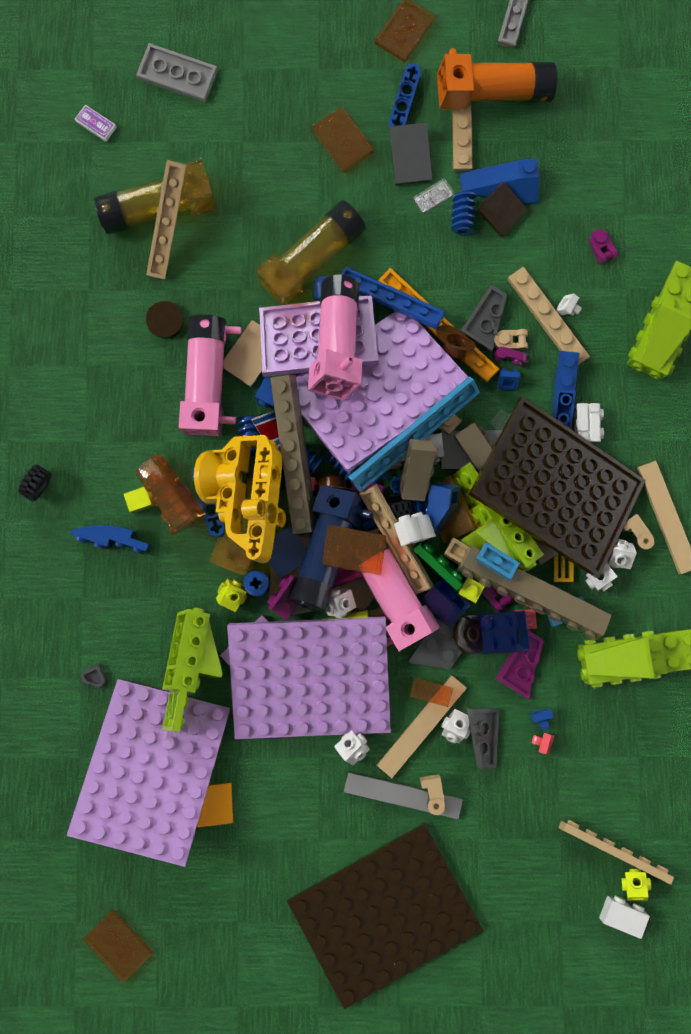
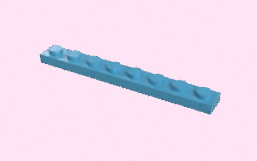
(417, 430)

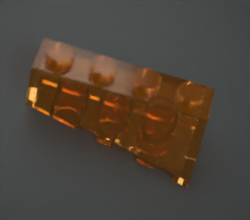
(169, 494)

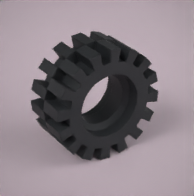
(34, 482)
(399, 506)

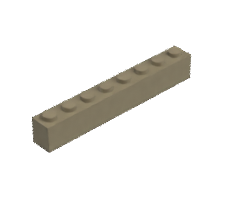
(477, 451)
(293, 453)
(540, 596)

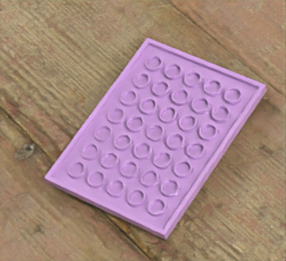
(392, 395)
(309, 677)
(146, 781)

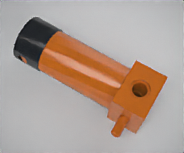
(467, 81)

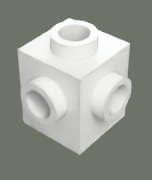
(622, 555)
(608, 576)
(340, 603)
(456, 727)
(352, 747)

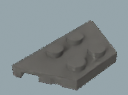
(437, 648)

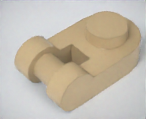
(505, 339)

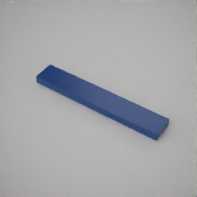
(397, 300)

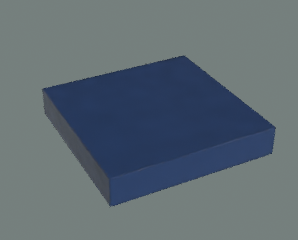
(287, 552)

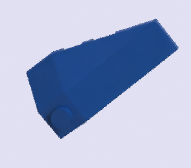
(519, 176)

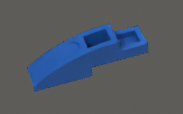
(564, 387)
(104, 536)

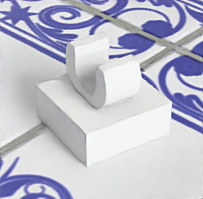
(568, 305)

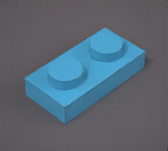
(497, 561)

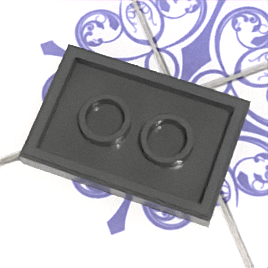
(410, 153)

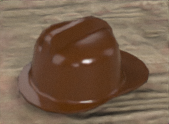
(455, 342)
(333, 481)

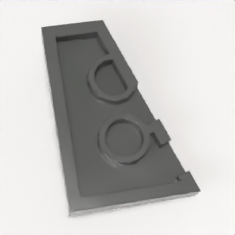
(485, 319)
(484, 732)

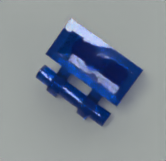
(446, 602)

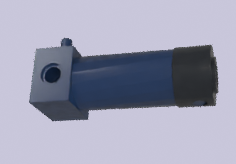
(316, 581)

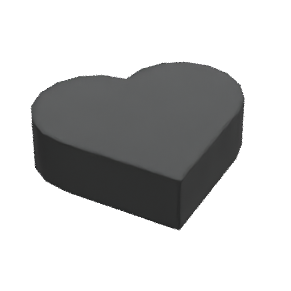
(94, 676)

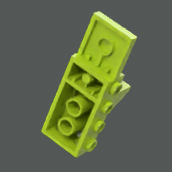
(665, 326)
(492, 526)
(190, 656)
(634, 657)

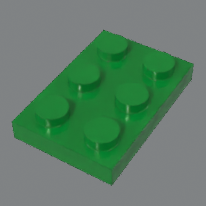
(440, 564)

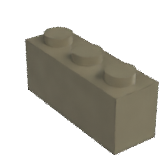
(418, 470)

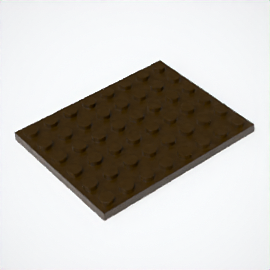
(557, 487)
(384, 915)

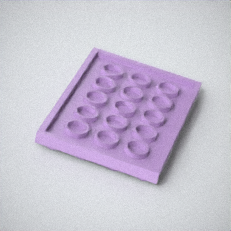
(292, 336)

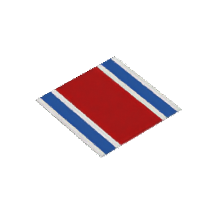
(267, 426)

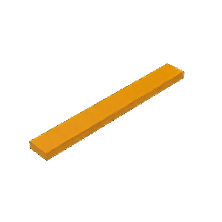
(475, 360)

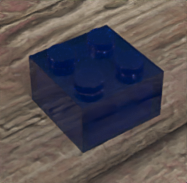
(504, 632)

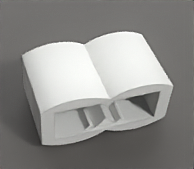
(414, 529)

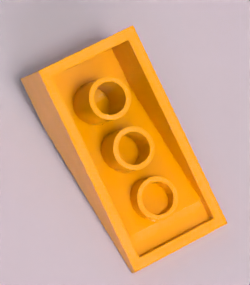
(217, 805)

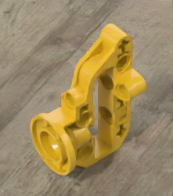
(220, 482)

